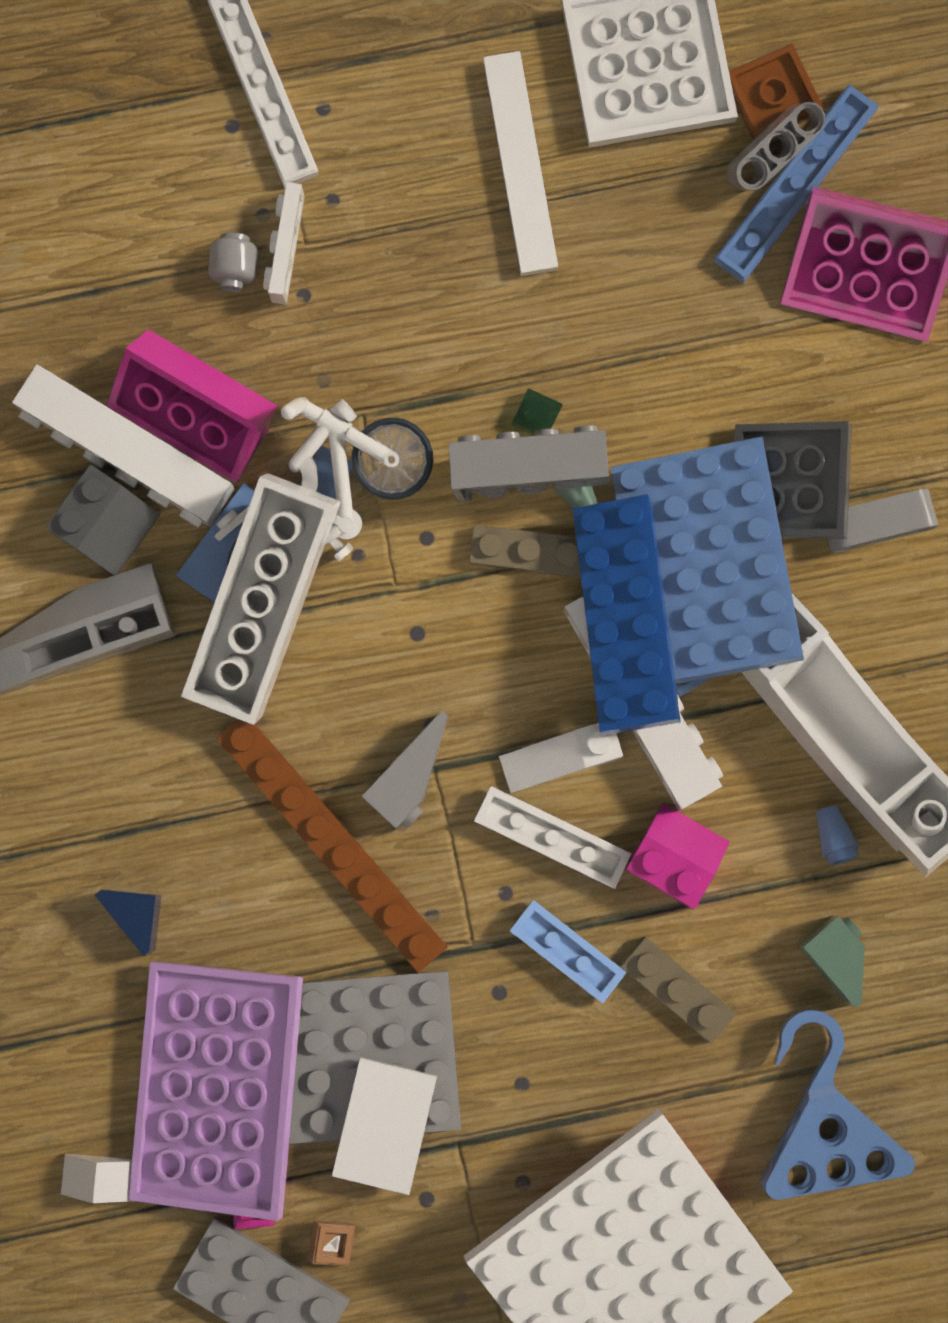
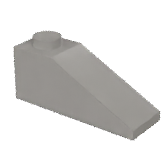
(406, 781)

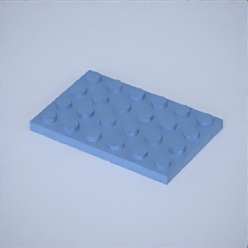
(718, 558)

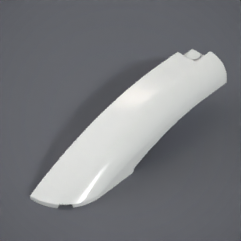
(859, 744)

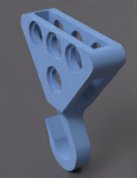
(854, 1136)

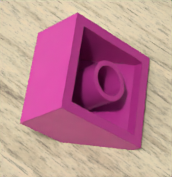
(677, 856)

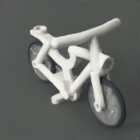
(388, 460)

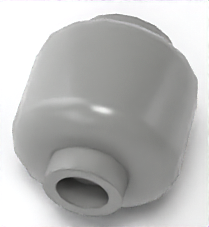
(233, 261)

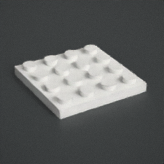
(648, 67)

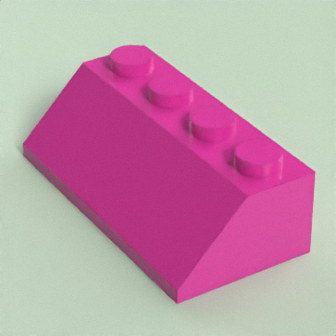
(190, 405)

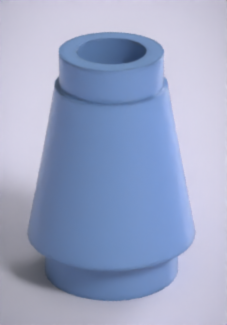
(836, 837)

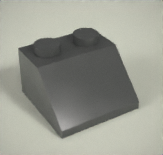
(103, 520)

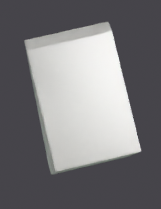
(96, 1178)

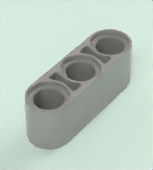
(792, 139)
(887, 520)

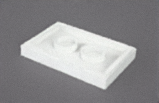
(384, 1126)

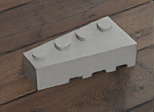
(528, 462)

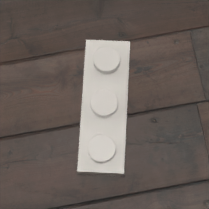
(284, 243)

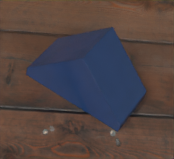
(135, 914)

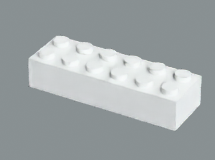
(260, 598)

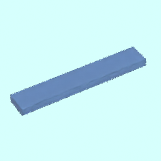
(793, 185)

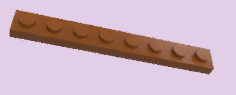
(332, 843)

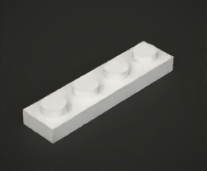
(552, 837)

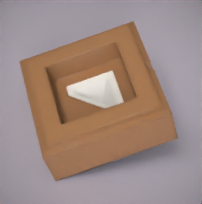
(331, 1243)

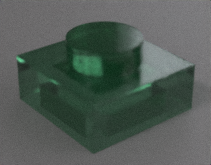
(536, 412)

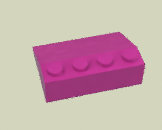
(868, 264)

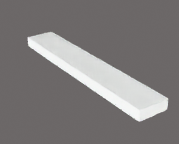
(264, 90)
(520, 163)

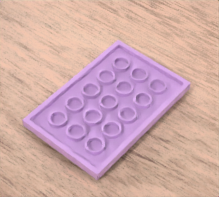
(216, 1089)

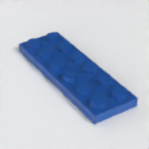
(626, 615)

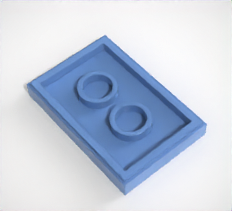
(208, 562)

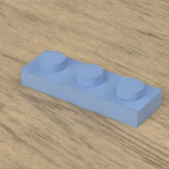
(568, 951)

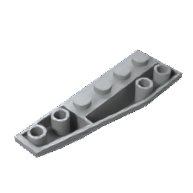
(86, 629)

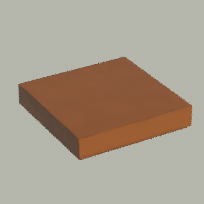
(769, 87)

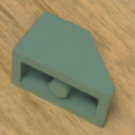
(838, 957)

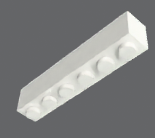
(123, 446)
(670, 747)

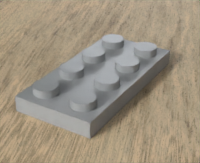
(254, 1284)

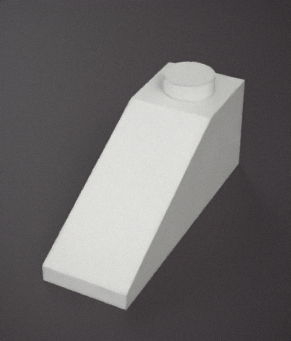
(559, 757)

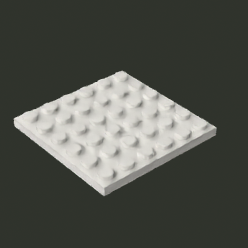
(630, 1242)

